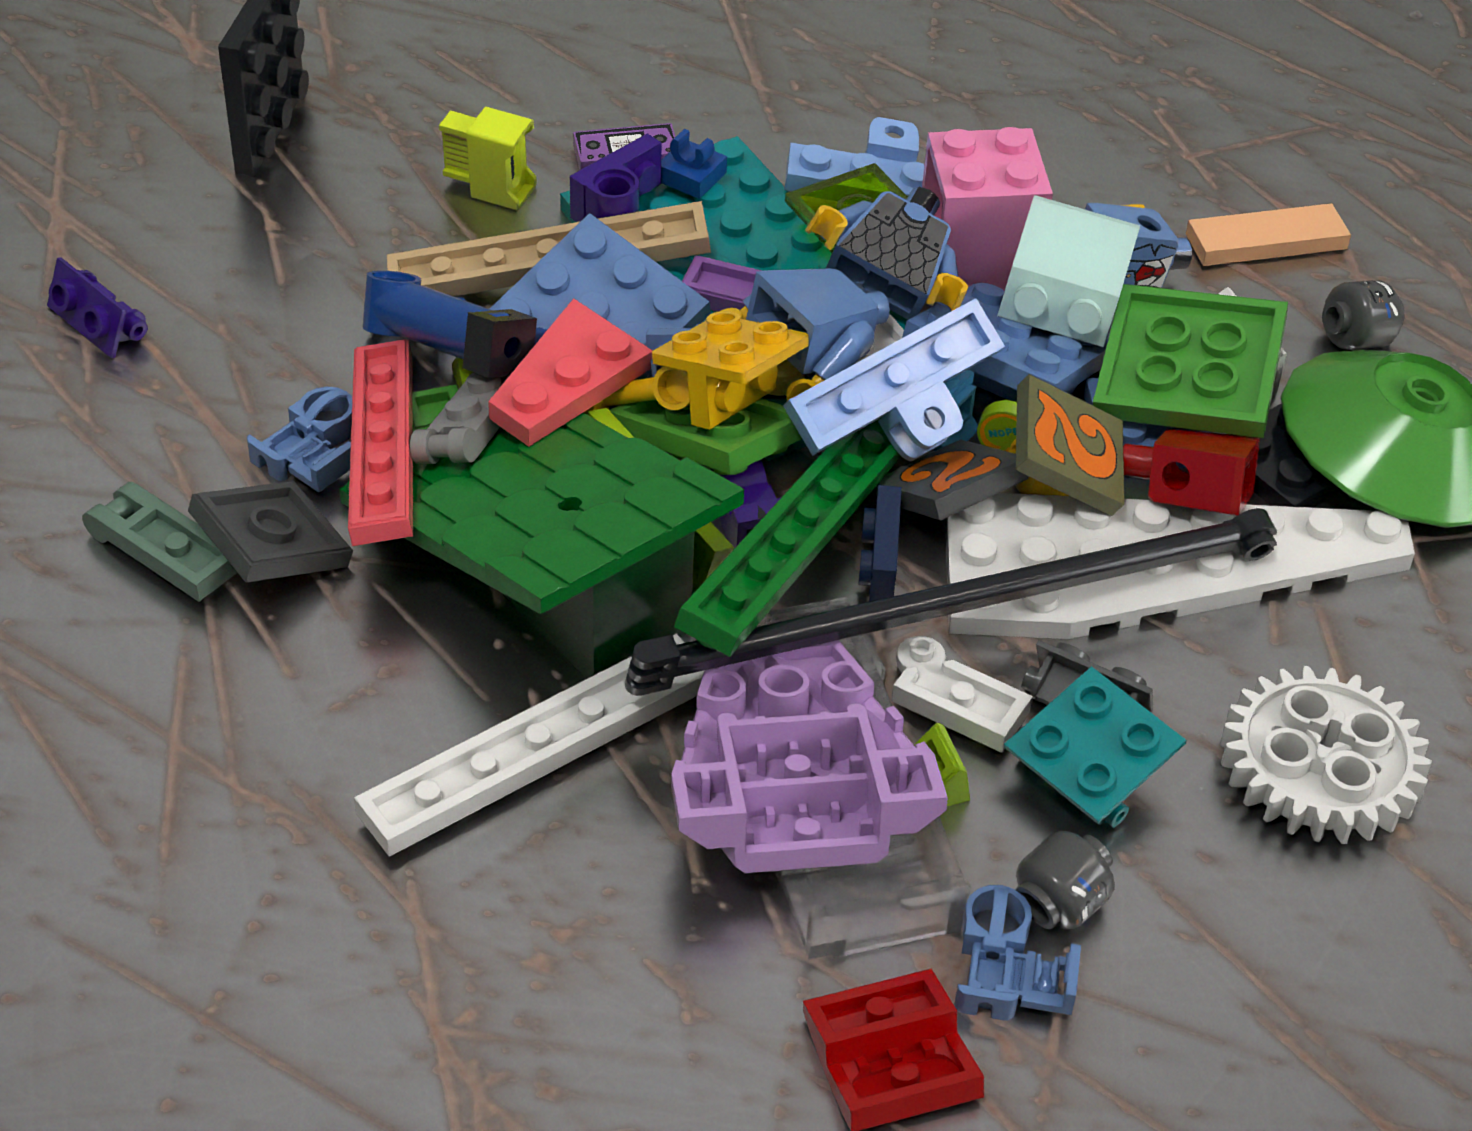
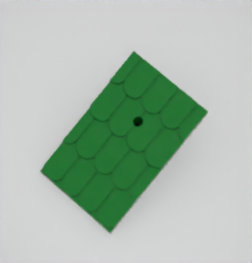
(574, 532)

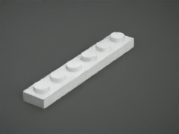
(512, 755)

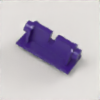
(93, 309)

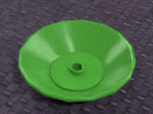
(1387, 431)

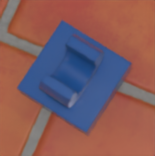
(692, 166)

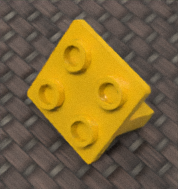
(729, 363)

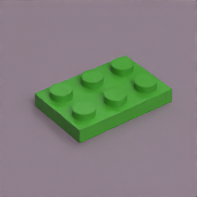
(727, 448)

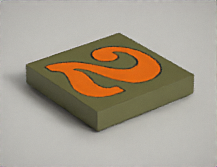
(1069, 445)

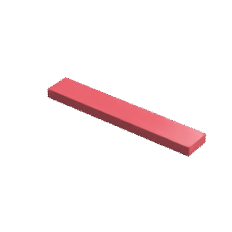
(381, 444)

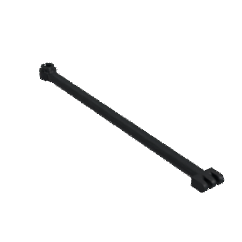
(660, 659)

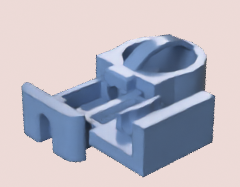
(312, 457)
(1012, 974)

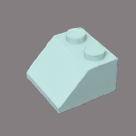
(1068, 270)

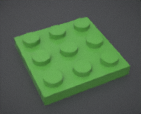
(1192, 360)

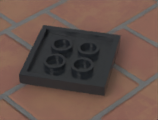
(261, 78)

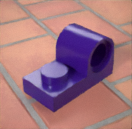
(616, 180)

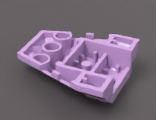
(800, 765)

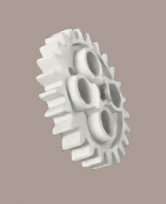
(1325, 754)

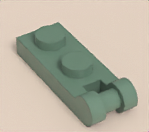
(160, 540)

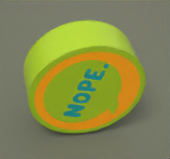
(998, 425)

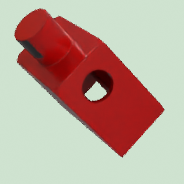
(1218, 468)

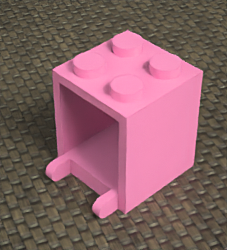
(985, 195)

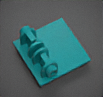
(1095, 746)

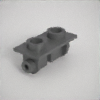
(1067, 663)

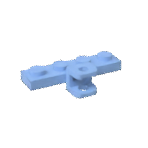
(893, 155)
(900, 386)

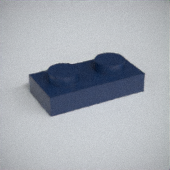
(881, 529)

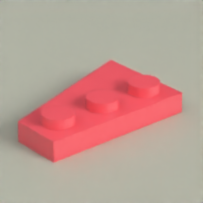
(567, 373)

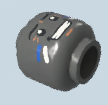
(1362, 315)
(1066, 879)

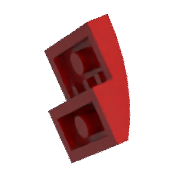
(892, 1050)

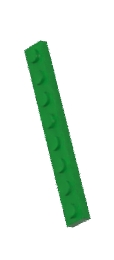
(786, 540)

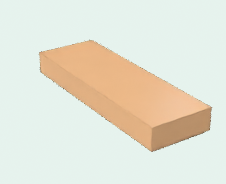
(1267, 234)

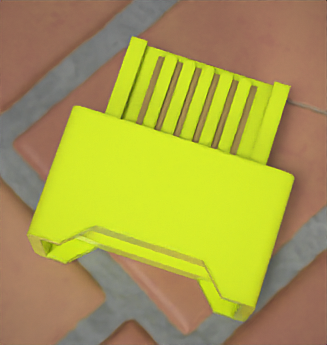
(489, 155)

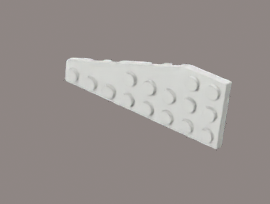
(1035, 529)

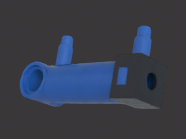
(485, 339)

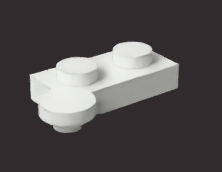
(957, 694)

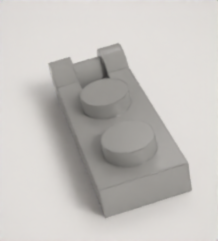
(461, 426)

